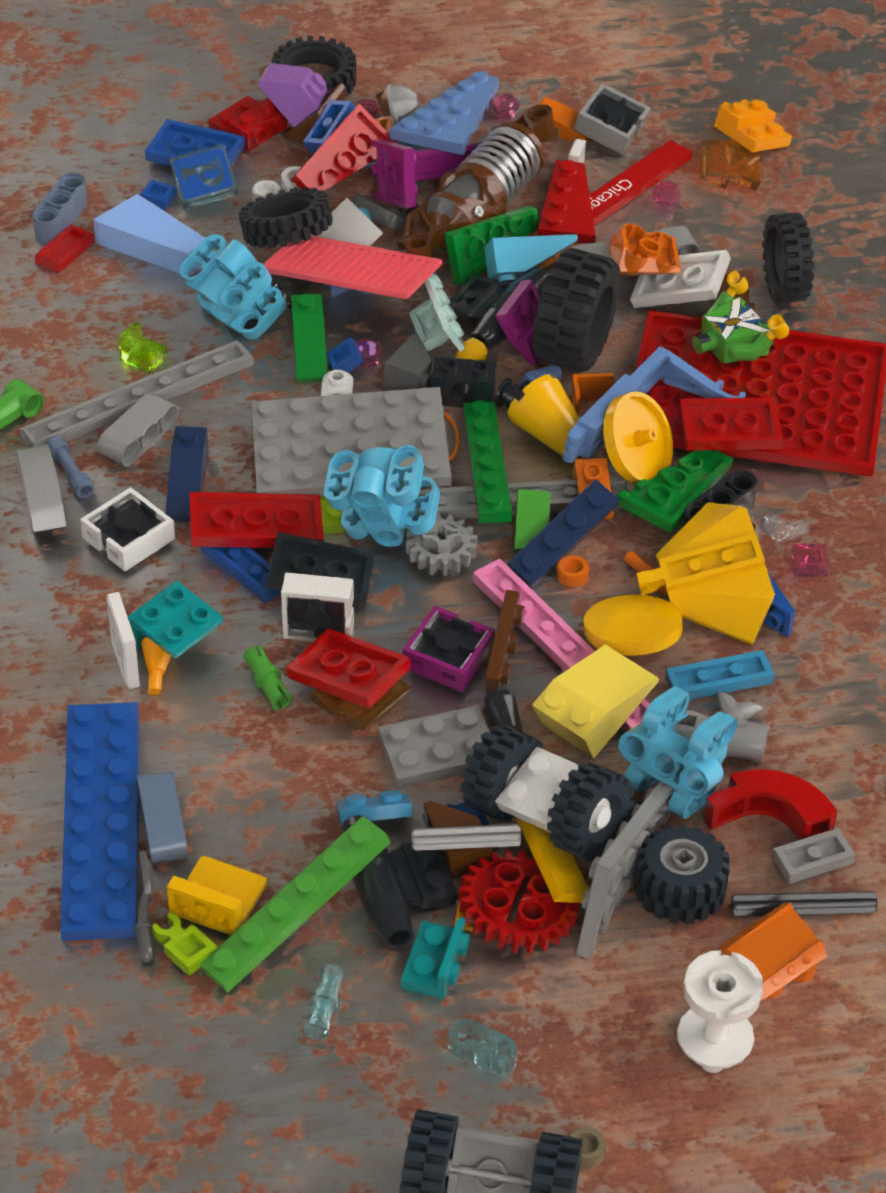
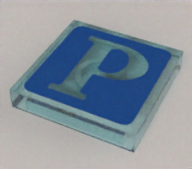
(203, 176)

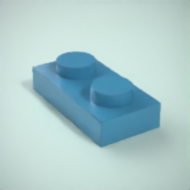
(389, 805)

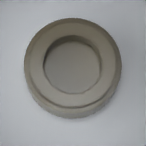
(593, 1146)

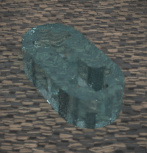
(482, 1046)

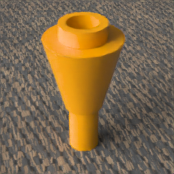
(156, 663)

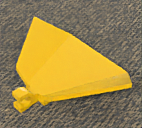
(715, 572)

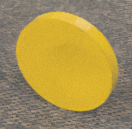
(637, 437)
(633, 624)

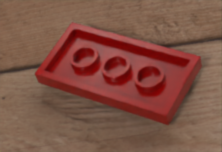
(252, 518)

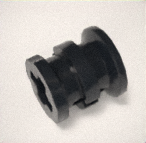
(507, 393)

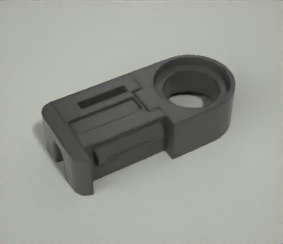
(381, 212)

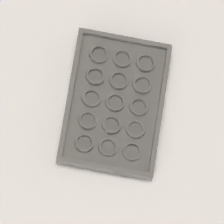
(302, 435)

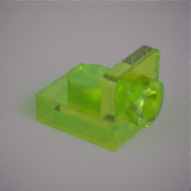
(140, 350)

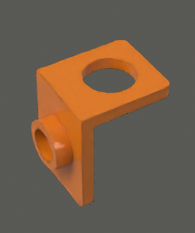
(589, 387)

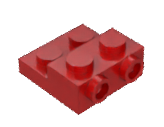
(250, 119)

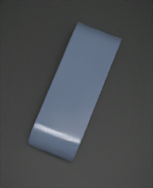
(60, 207)
(162, 817)

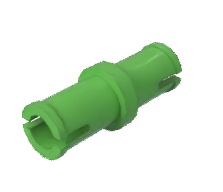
(267, 677)

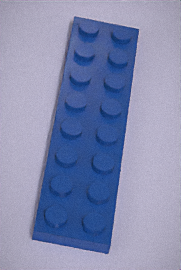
(100, 822)

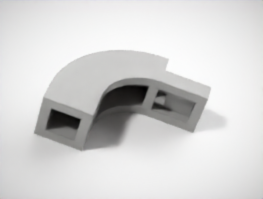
(40, 487)

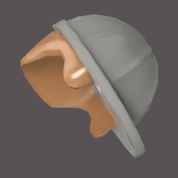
(397, 101)

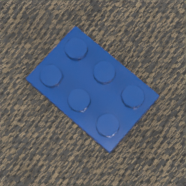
(182, 138)

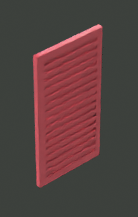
(353, 266)

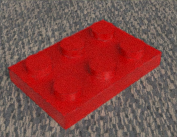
(730, 424)
(348, 668)

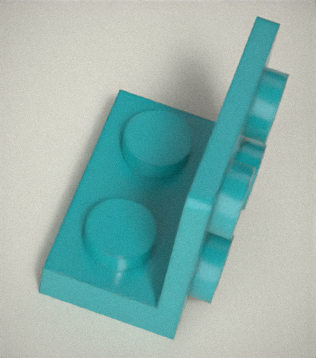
(174, 620)

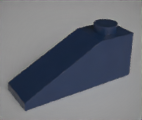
(186, 469)

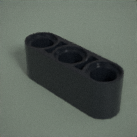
(735, 489)

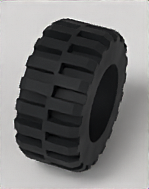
(576, 309)

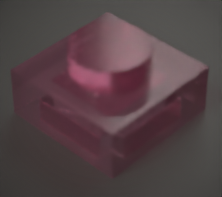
(809, 560)

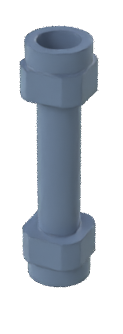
(80, 482)

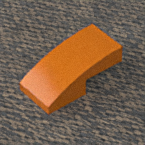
(564, 120)

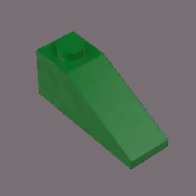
(309, 337)

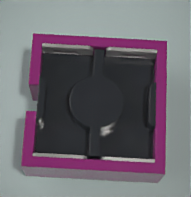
(449, 648)

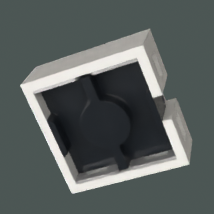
(128, 529)
(315, 604)

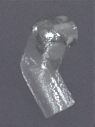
(782, 530)

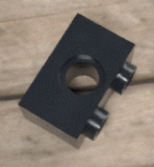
(464, 380)

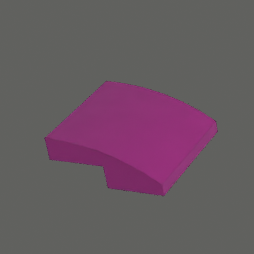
(518, 318)

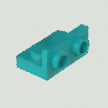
(435, 957)

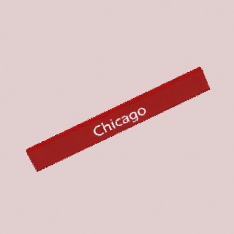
(636, 180)

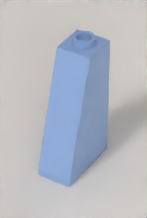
(147, 234)

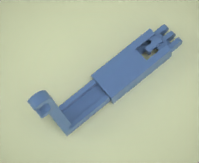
(662, 364)

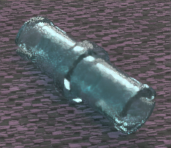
(324, 1002)

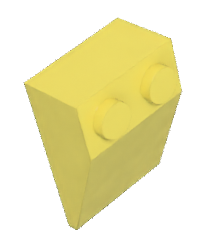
(593, 699)

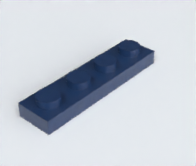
(563, 533)

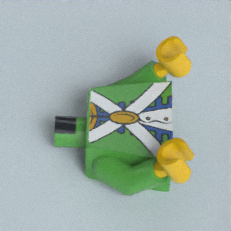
(734, 329)

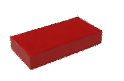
(64, 248)

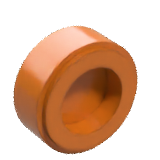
(572, 571)

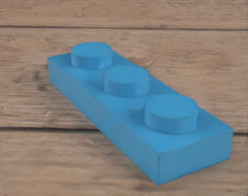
(721, 674)

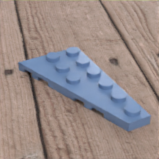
(451, 117)

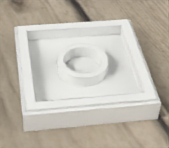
(122, 640)

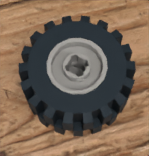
(681, 874)

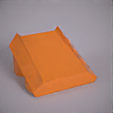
(644, 252)
(780, 949)

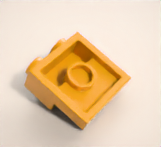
(752, 125)

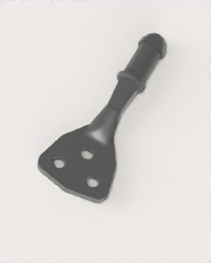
(143, 928)

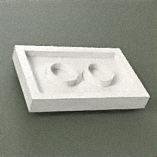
(697, 281)

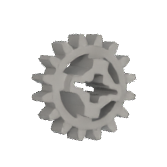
(443, 546)

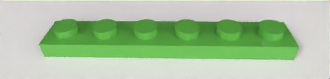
(294, 904)

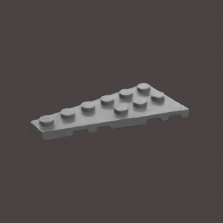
(616, 868)

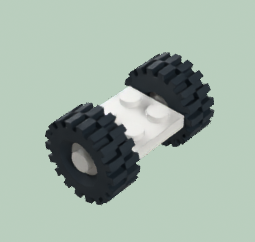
(571, 801)

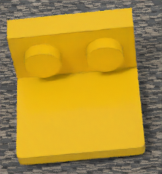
(216, 895)

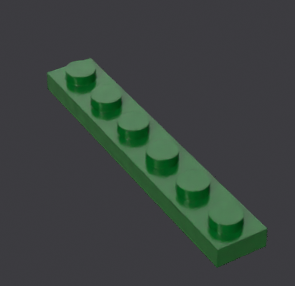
(487, 462)

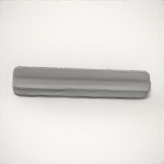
(466, 837)

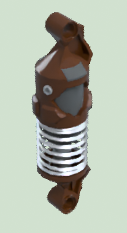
(482, 182)

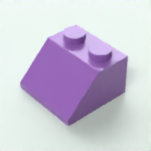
(293, 90)

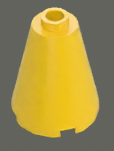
(545, 413)

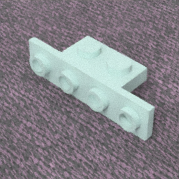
(435, 318)

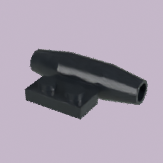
(481, 300)
(400, 879)

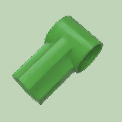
(19, 400)

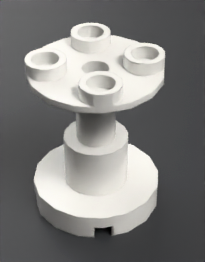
(721, 999)

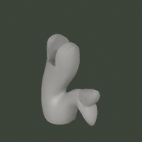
(749, 738)

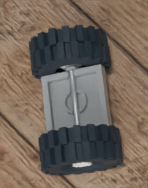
(472, 1160)

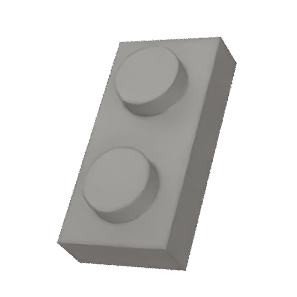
(813, 855)

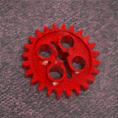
(493, 891)

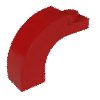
(774, 795)

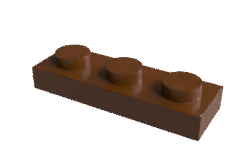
(504, 642)

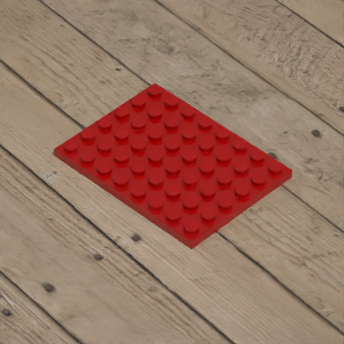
(822, 388)

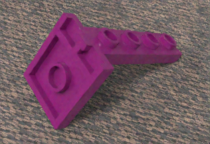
(402, 166)

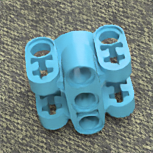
(233, 273)
(380, 494)
(694, 762)

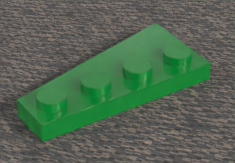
(467, 243)
(669, 493)

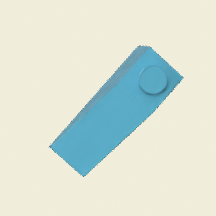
(514, 256)

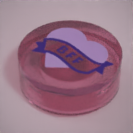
(371, 351)

